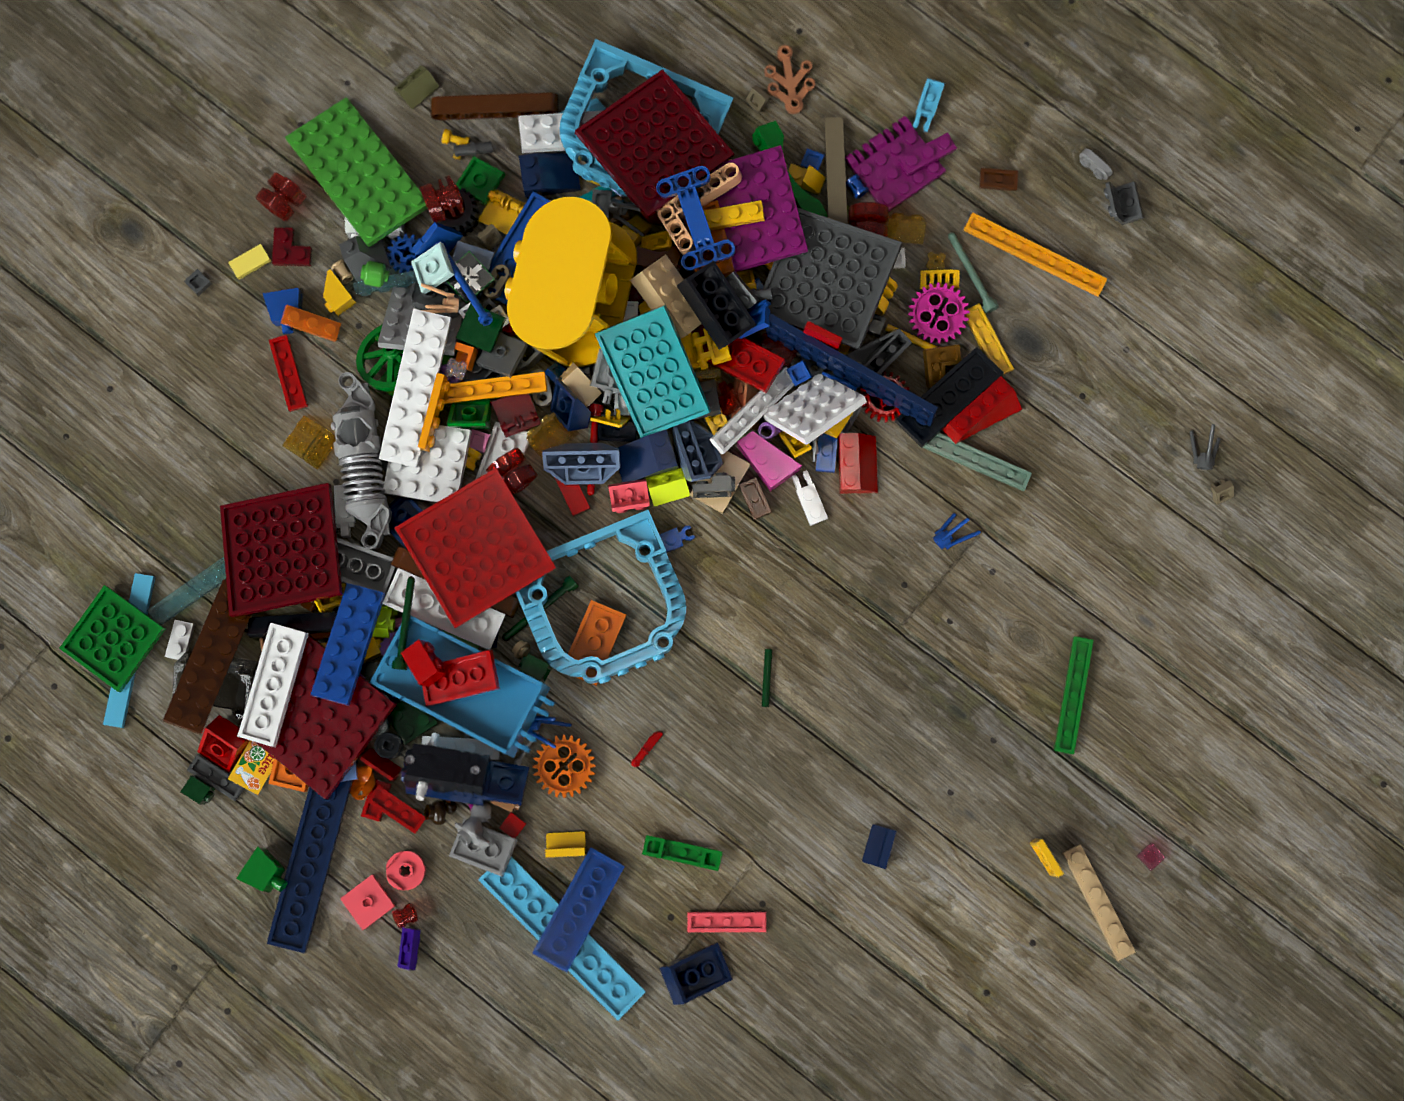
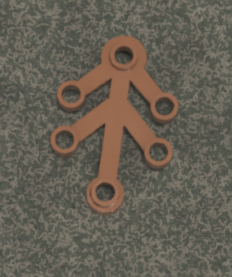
(789, 82)

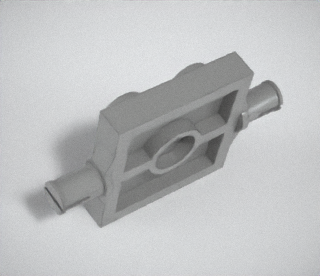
(603, 378)

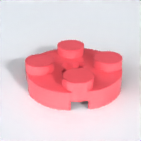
(405, 859)

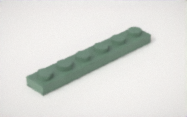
(979, 461)

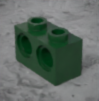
(535, 668)

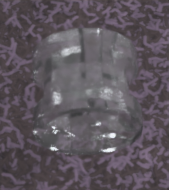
(455, 369)

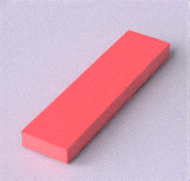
(726, 921)

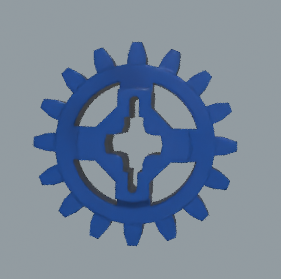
(399, 249)

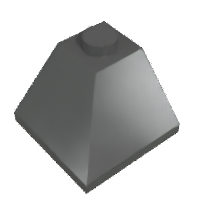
(357, 253)

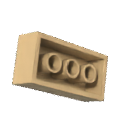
(659, 288)

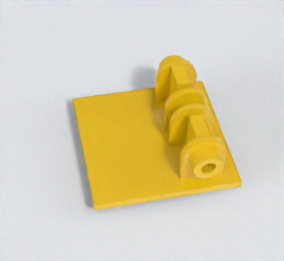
(501, 211)

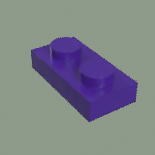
(409, 948)

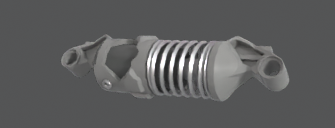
(358, 452)

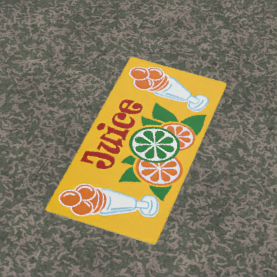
(252, 768)

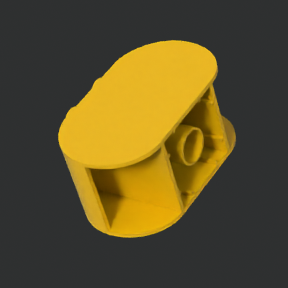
(569, 280)

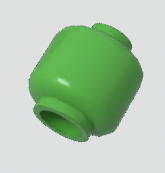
(374, 274)

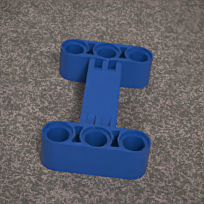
(695, 217)

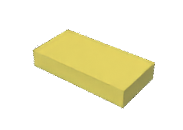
(249, 261)

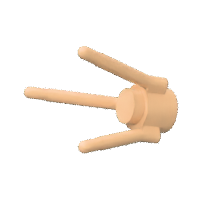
(449, 304)

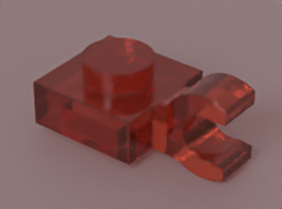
(729, 400)

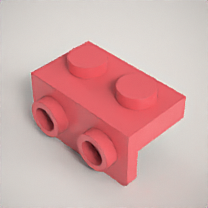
(629, 496)

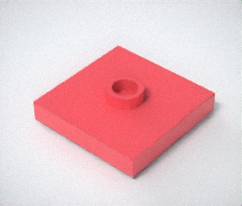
(367, 902)

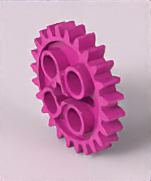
(923, 305)

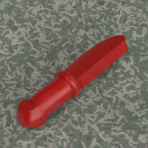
(652, 740)

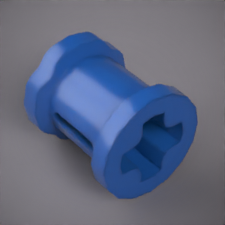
(857, 186)

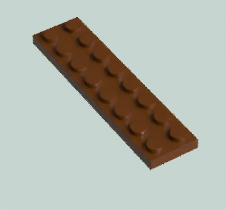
(207, 666)

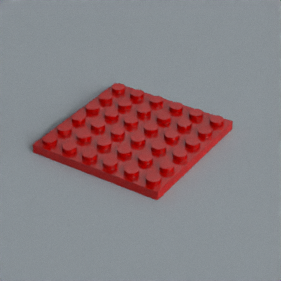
(475, 548)

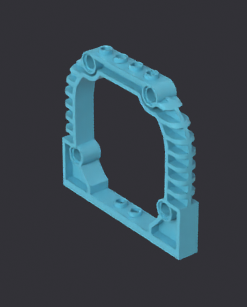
(609, 62)
(638, 533)

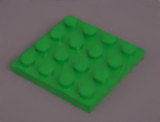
(112, 638)

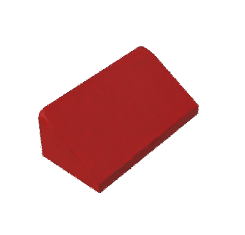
(381, 765)

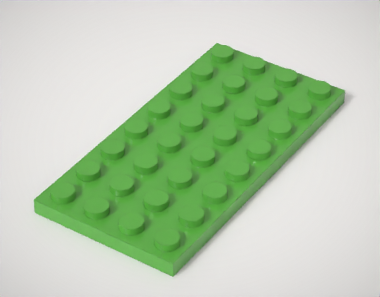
(357, 172)

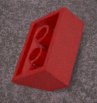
(857, 463)

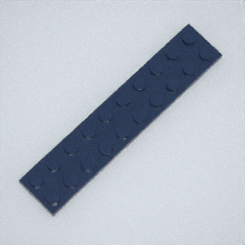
(851, 370)
(308, 869)

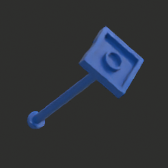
(449, 237)

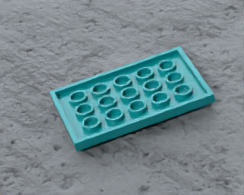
(653, 371)

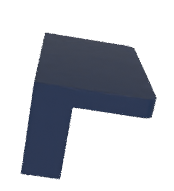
(879, 846)

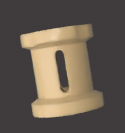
(342, 271)

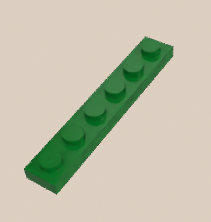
(1073, 695)

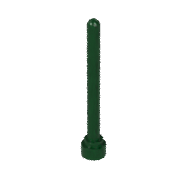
(568, 585)
(399, 662)

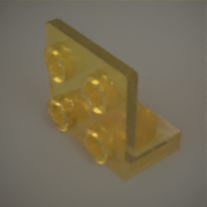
(547, 434)
(310, 442)

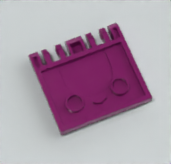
(882, 170)

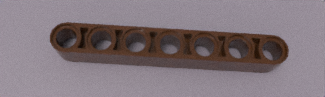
(493, 106)
(404, 561)

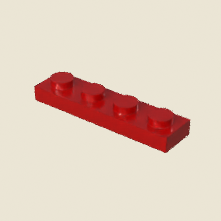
(288, 373)

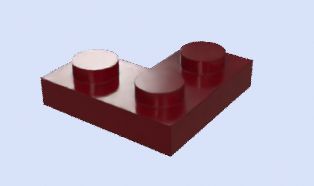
(286, 253)

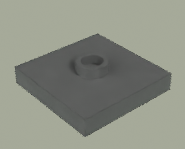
(504, 356)

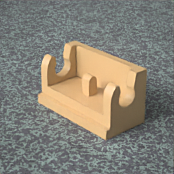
(580, 385)

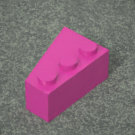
(767, 460)

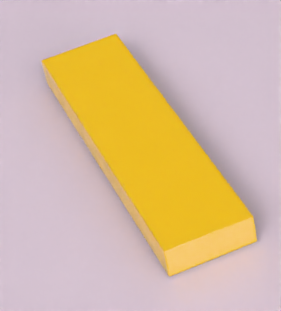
(987, 338)

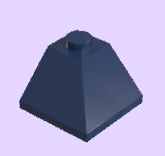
(569, 408)

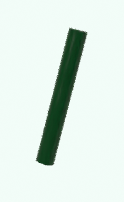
(766, 678)

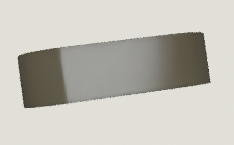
(500, 284)

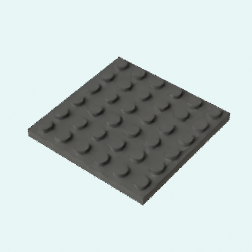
(834, 281)

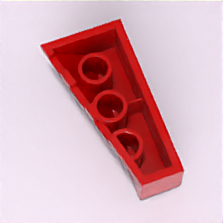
(988, 408)

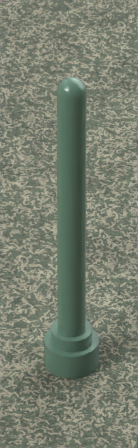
(989, 303)

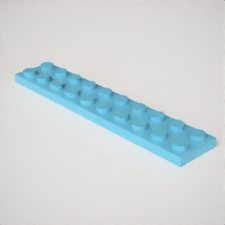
(592, 965)

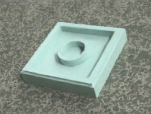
(432, 267)

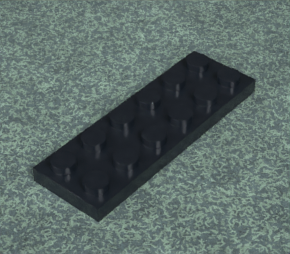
(953, 395)

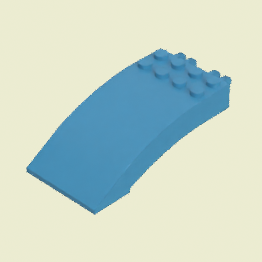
(492, 717)

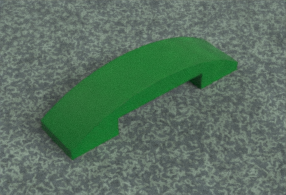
(682, 852)

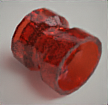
(405, 915)

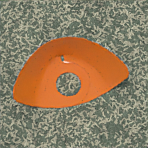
(364, 783)

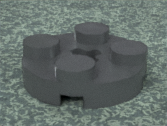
(420, 299)

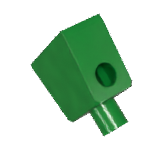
(263, 872)

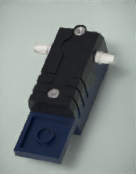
(461, 775)

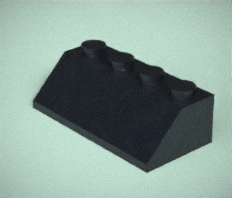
(716, 305)

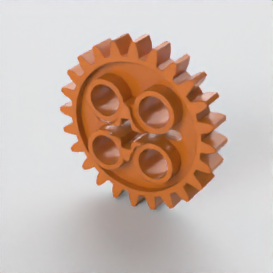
(577, 779)

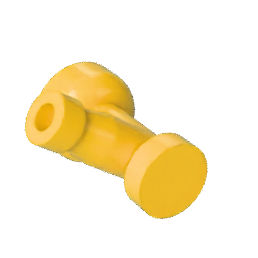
(448, 137)

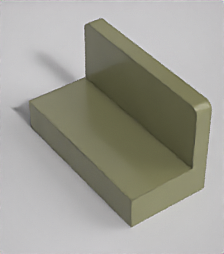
(416, 87)

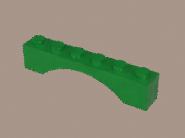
(771, 136)

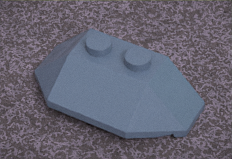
(695, 451)
(581, 462)

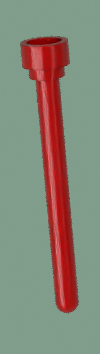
(596, 411)

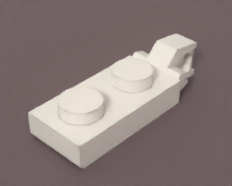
(342, 518)

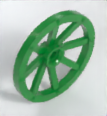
(390, 355)

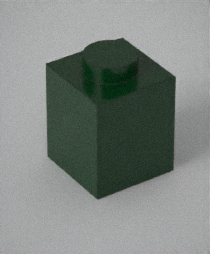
(198, 790)

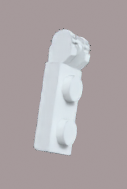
(810, 500)

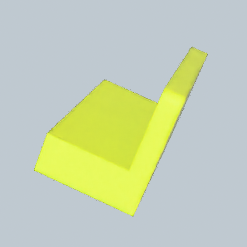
(667, 487)

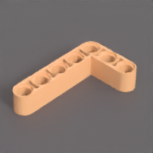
(709, 195)

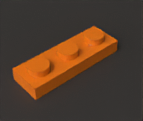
(310, 323)

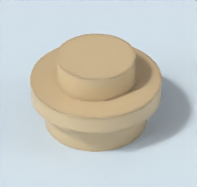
(521, 649)

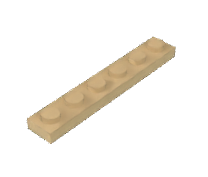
(1098, 902)

